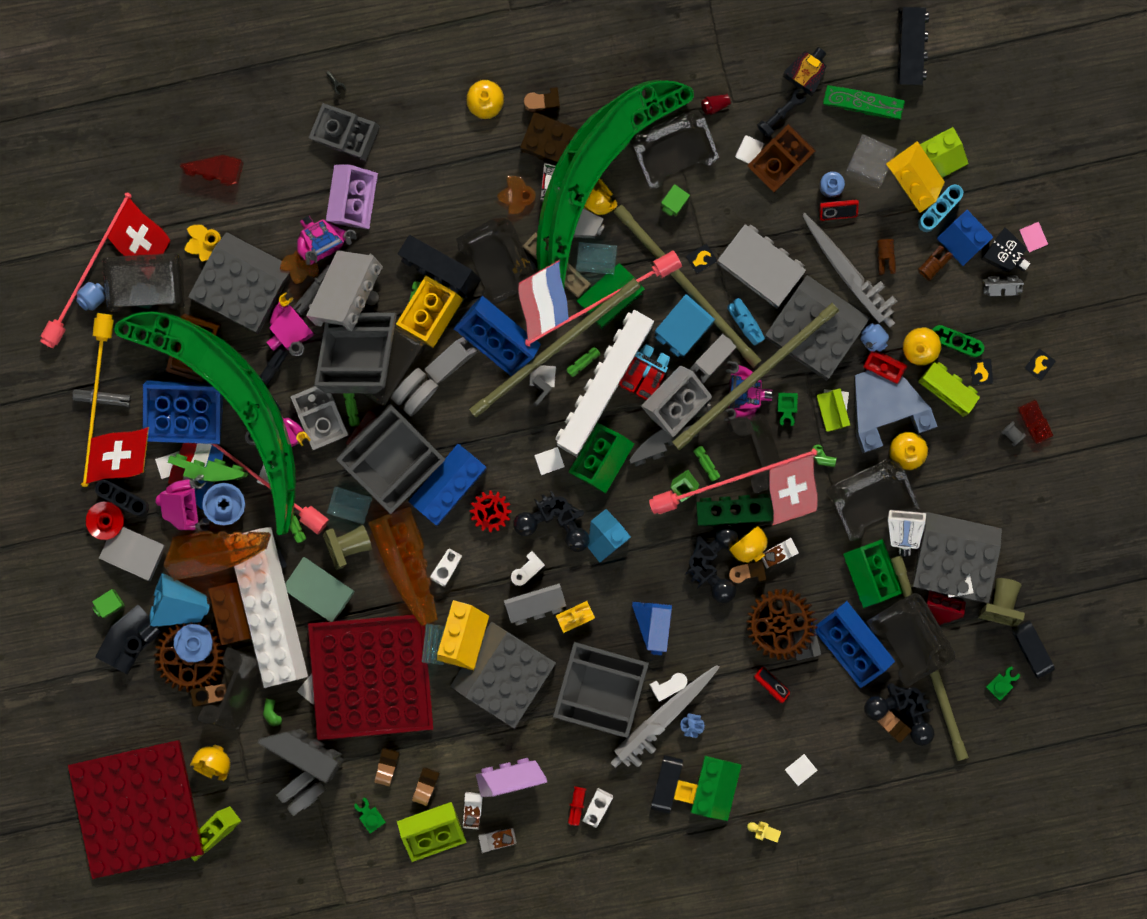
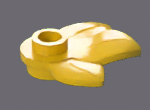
(199, 242)

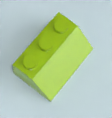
(946, 152)
(949, 389)
(431, 832)

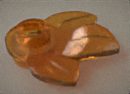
(513, 195)
(298, 268)

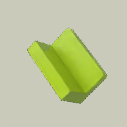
(833, 410)

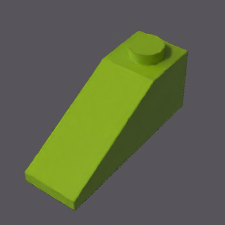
(217, 828)

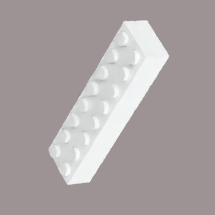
(605, 382)
(270, 617)

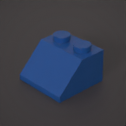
(965, 237)

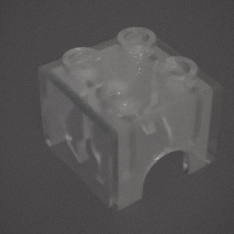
(870, 161)

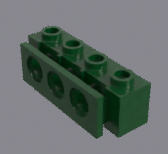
(705, 517)

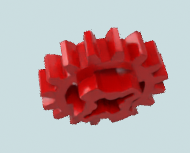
(486, 523)

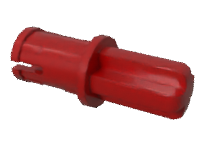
(576, 806)

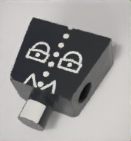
(1006, 252)

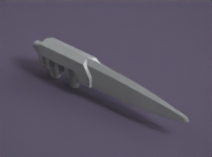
(854, 280)
(656, 724)

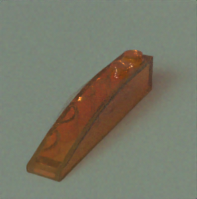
(210, 553)
(403, 557)

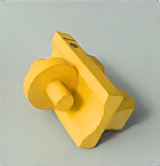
(575, 616)

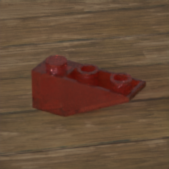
(218, 167)

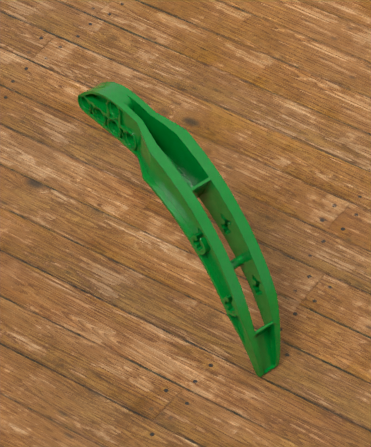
(588, 157)
(238, 384)

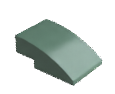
(318, 589)

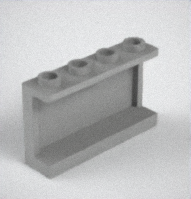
(761, 265)
(344, 289)

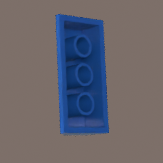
(496, 336)
(447, 484)
(854, 644)

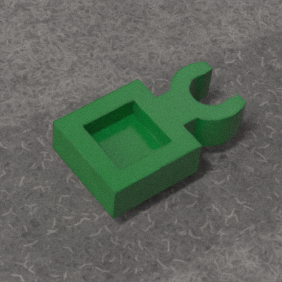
(787, 405)
(1001, 684)
(371, 817)

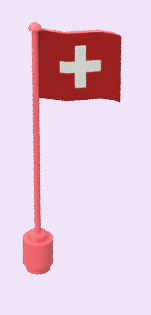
(132, 236)
(791, 489)

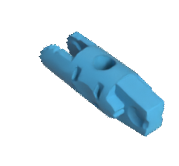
(746, 321)

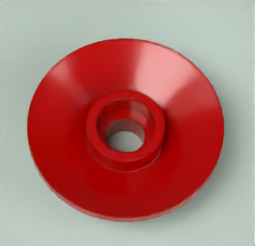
(95, 520)

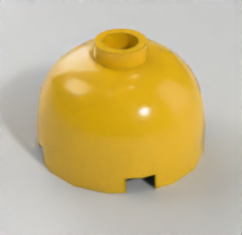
(485, 99)
(599, 199)
(922, 346)
(908, 450)
(750, 546)
(211, 762)

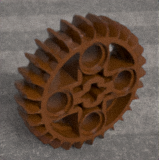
(789, 628)
(163, 661)

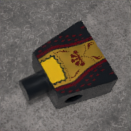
(807, 71)

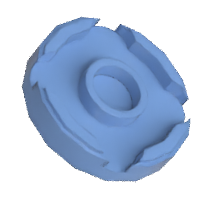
(193, 643)

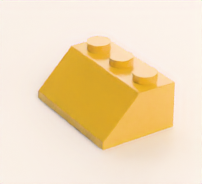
(917, 176)
(429, 311)
(462, 635)

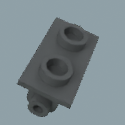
(1009, 284)

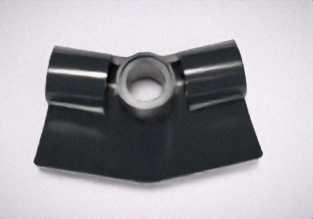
(116, 645)

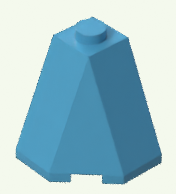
(606, 535)
(176, 603)

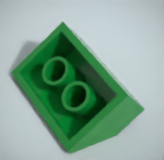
(605, 287)
(601, 457)
(872, 573)
(715, 788)

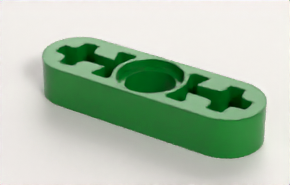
(968, 351)

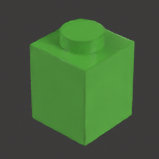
(674, 201)
(684, 484)
(107, 604)

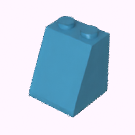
(684, 326)

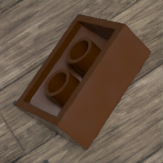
(229, 613)

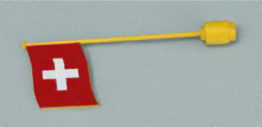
(113, 453)

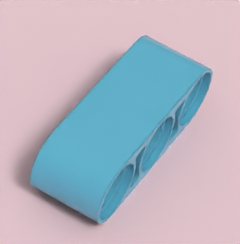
(948, 203)

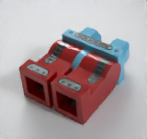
(649, 369)

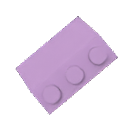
(351, 196)
(509, 777)

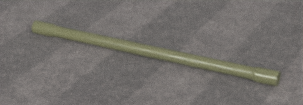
(627, 290)
(823, 317)
(746, 352)
(957, 743)

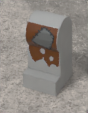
(497, 839)

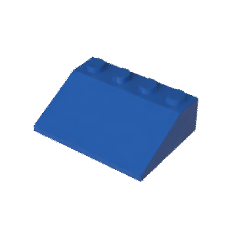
(182, 412)

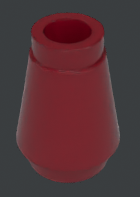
(715, 103)

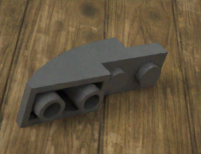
(654, 447)

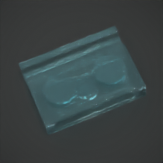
(596, 258)
(349, 505)
(432, 641)

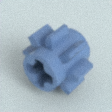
(692, 725)

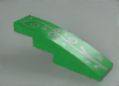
(864, 102)

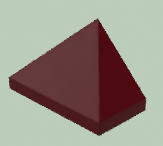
(945, 608)

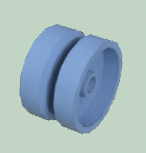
(223, 515)

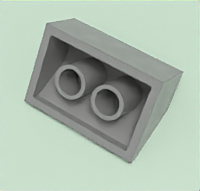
(677, 400)
(535, 604)

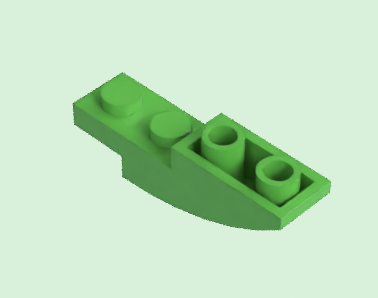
(213, 472)

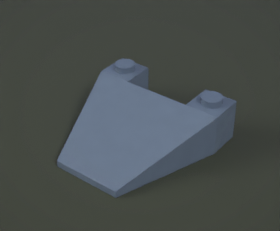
(885, 402)

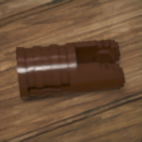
(886, 252)
(933, 265)

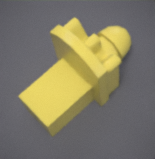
(763, 831)

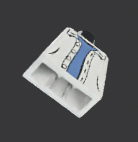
(906, 530)

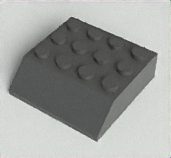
(240, 283)
(831, 341)
(356, 358)
(390, 458)
(953, 550)
(504, 675)
(600, 690)
(305, 753)

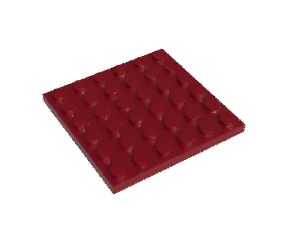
(369, 677)
(136, 809)

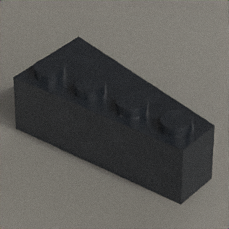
(911, 45)
(439, 266)

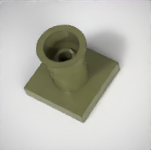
(346, 545)
(1003, 605)

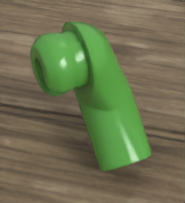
(822, 459)
(270, 715)

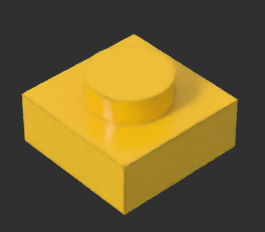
(685, 791)

